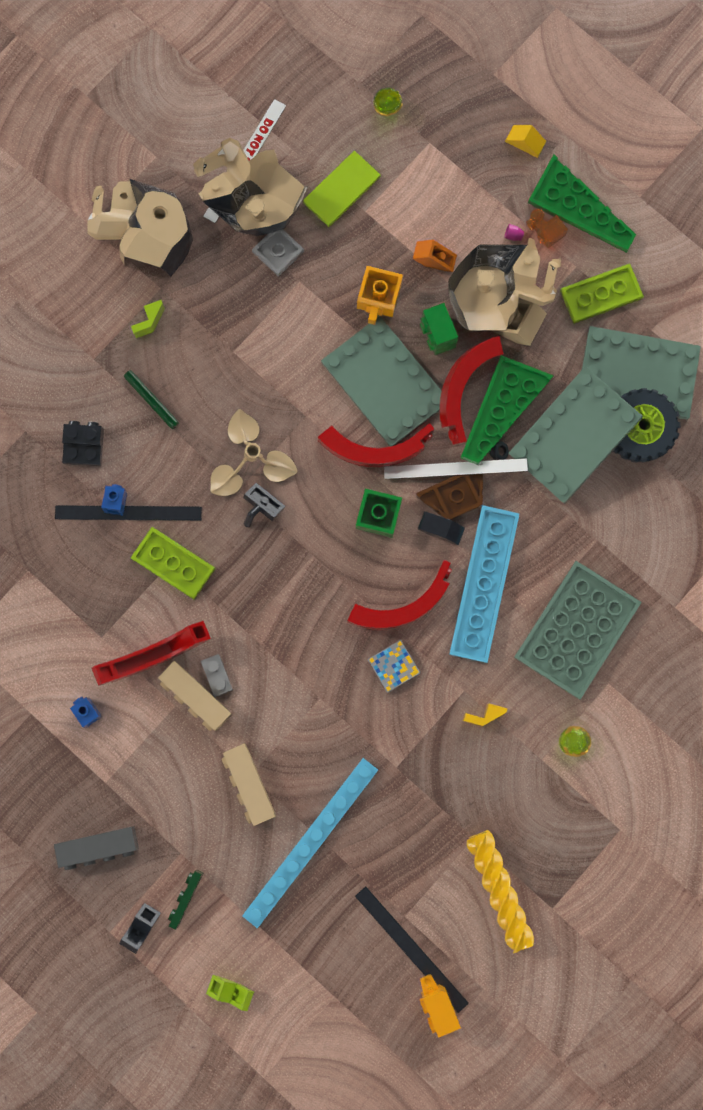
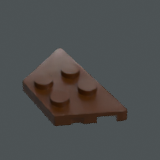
(454, 495)

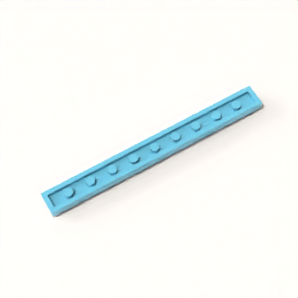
(310, 843)

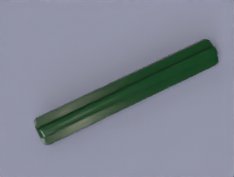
(149, 397)

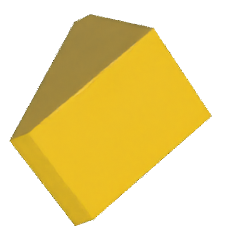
(526, 139)

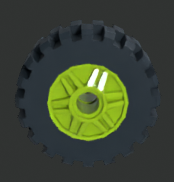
(659, 423)

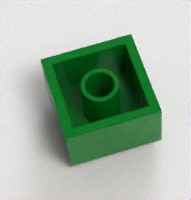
(439, 329)
(378, 513)

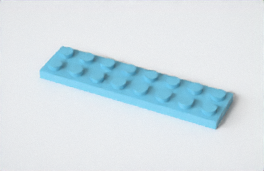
(484, 584)

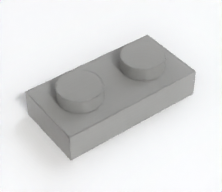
(216, 675)

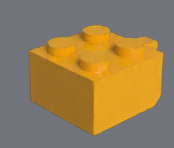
(379, 292)
(438, 1005)

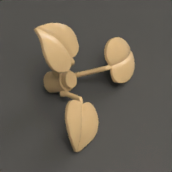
(243, 429)

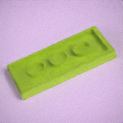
(341, 188)
(601, 293)
(173, 563)

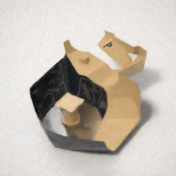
(252, 194)
(146, 221)
(492, 279)

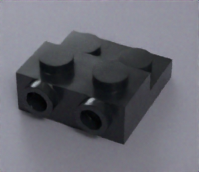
(82, 443)

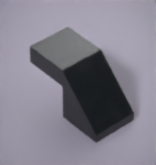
(441, 527)
(140, 928)

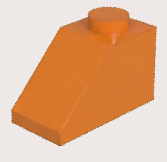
(434, 255)

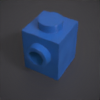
(114, 499)
(85, 711)

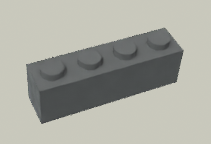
(95, 847)

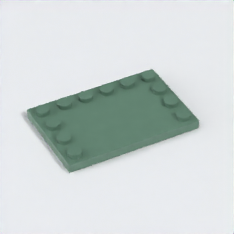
(640, 361)
(384, 381)
(576, 434)
(577, 630)

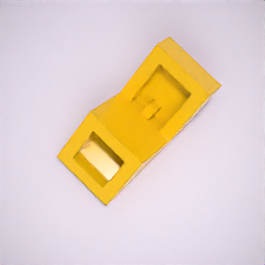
(491, 713)

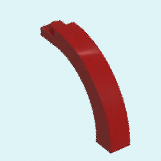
(455, 382)
(370, 456)
(395, 618)
(153, 655)

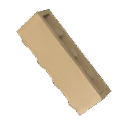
(195, 696)
(250, 786)

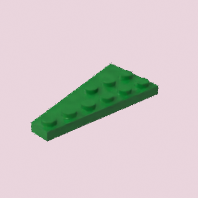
(577, 205)
(506, 398)

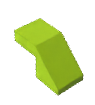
(154, 312)
(230, 992)

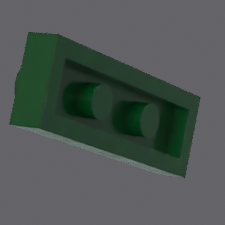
(184, 899)

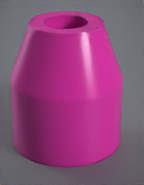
(513, 233)

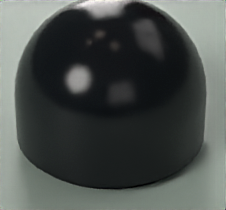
(494, 453)

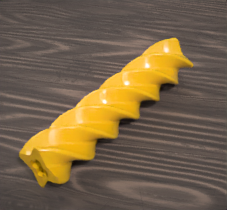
(502, 896)

